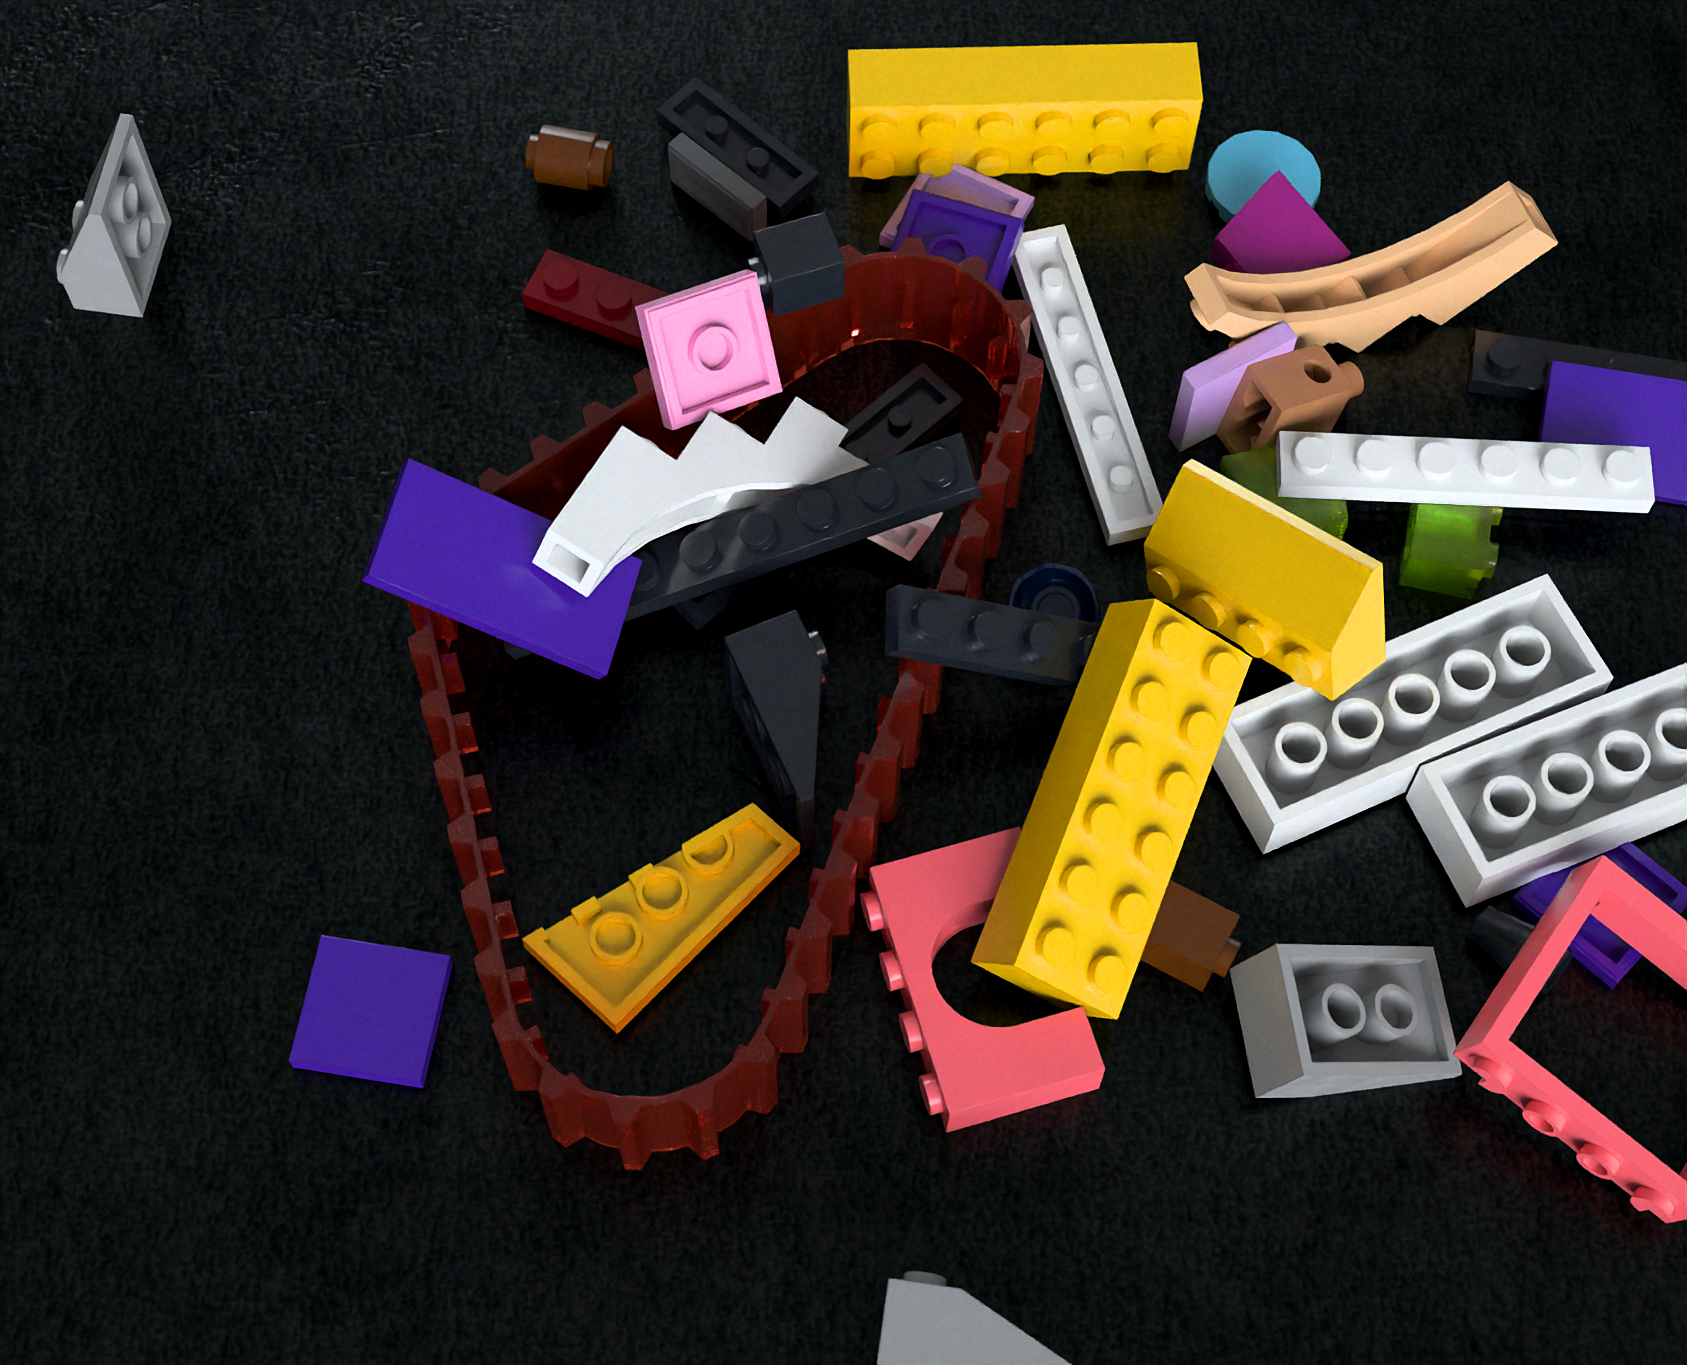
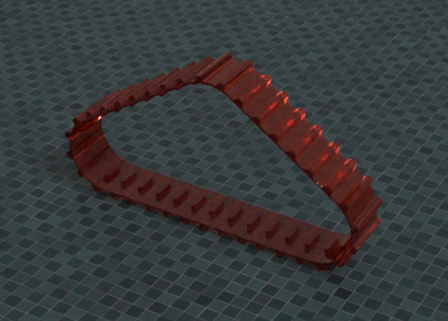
(883, 299)

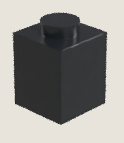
(798, 264)

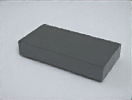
(716, 187)

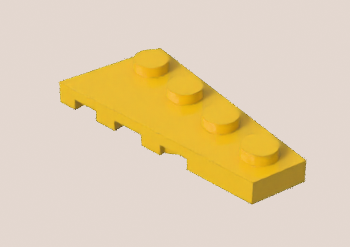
(646, 931)

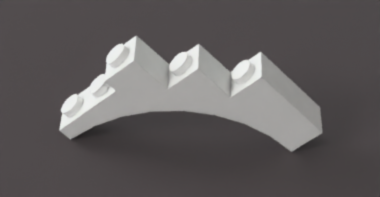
(645, 493)

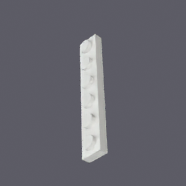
(1087, 385)
(1464, 471)

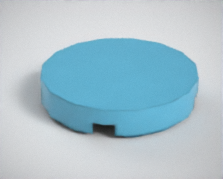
(1249, 160)

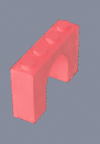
(970, 1067)

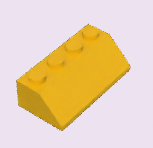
(1267, 581)

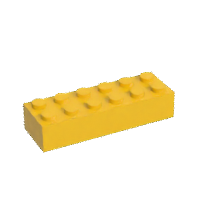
(1022, 109)
(1112, 809)

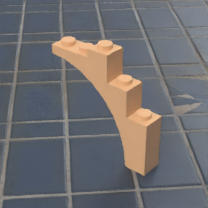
(1372, 294)

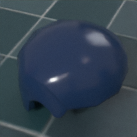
(1056, 591)

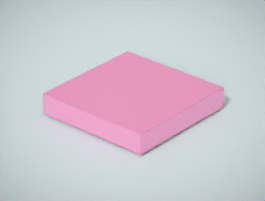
(709, 349)

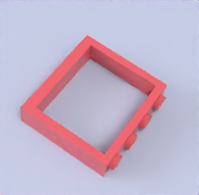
(1547, 1103)

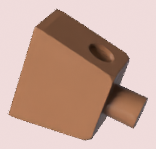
(1288, 393)

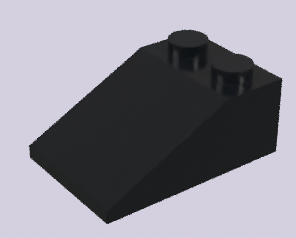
(777, 694)

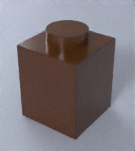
(1191, 937)

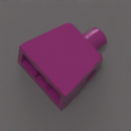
(1277, 234)

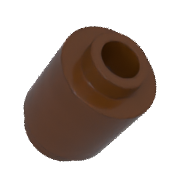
(570, 158)

